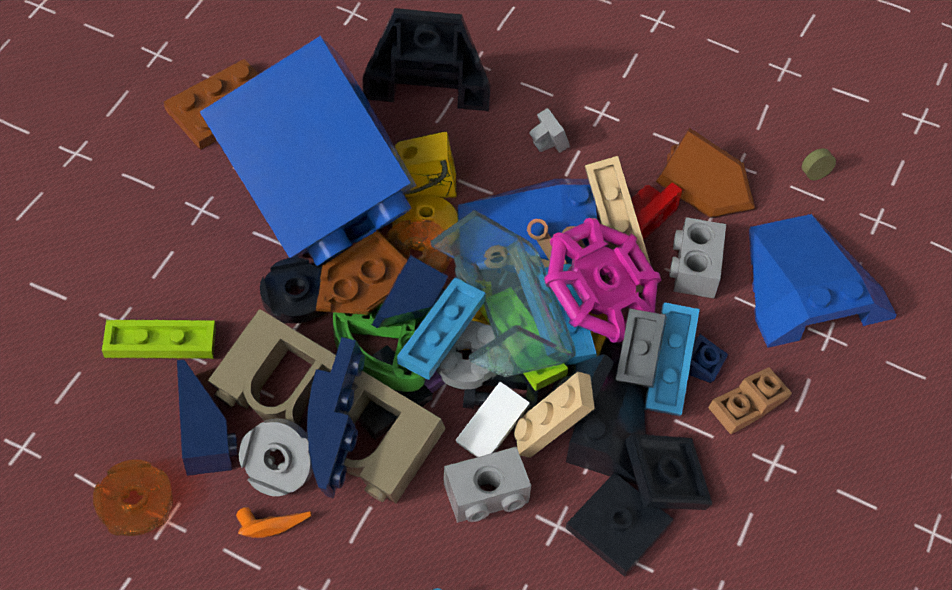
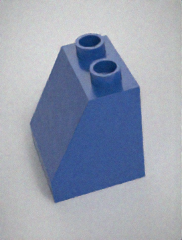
(311, 152)

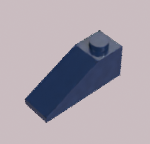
(204, 429)

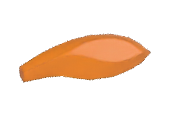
(268, 526)

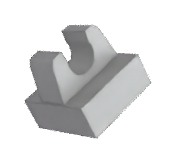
(549, 133)

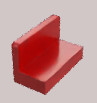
(655, 207)

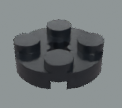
(278, 283)

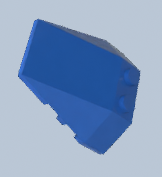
(555, 201)
(808, 280)

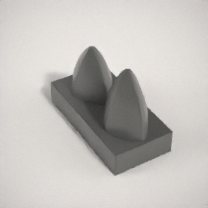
(641, 348)

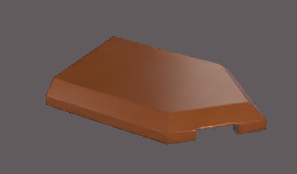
(708, 177)
(360, 276)

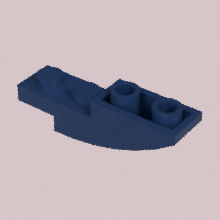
(328, 428)

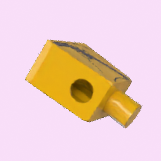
(430, 165)

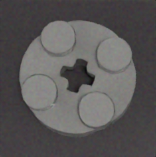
(461, 372)
(260, 466)

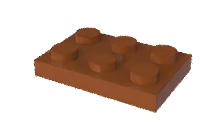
(187, 104)

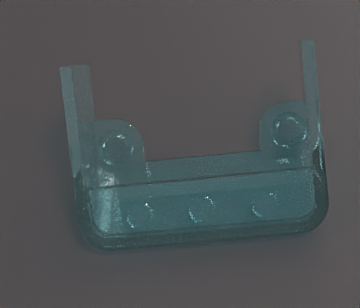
(518, 303)

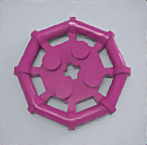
(623, 265)

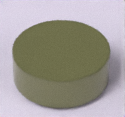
(818, 164)

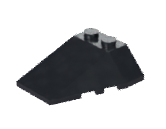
(430, 52)

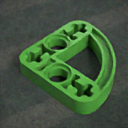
(390, 375)

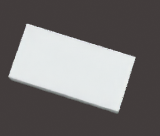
(493, 421)

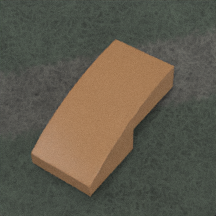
(750, 401)

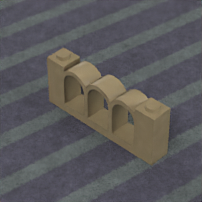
(257, 355)

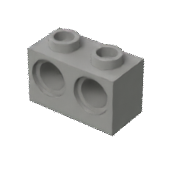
(699, 250)

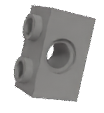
(499, 469)

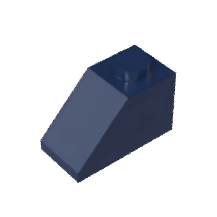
(412, 293)

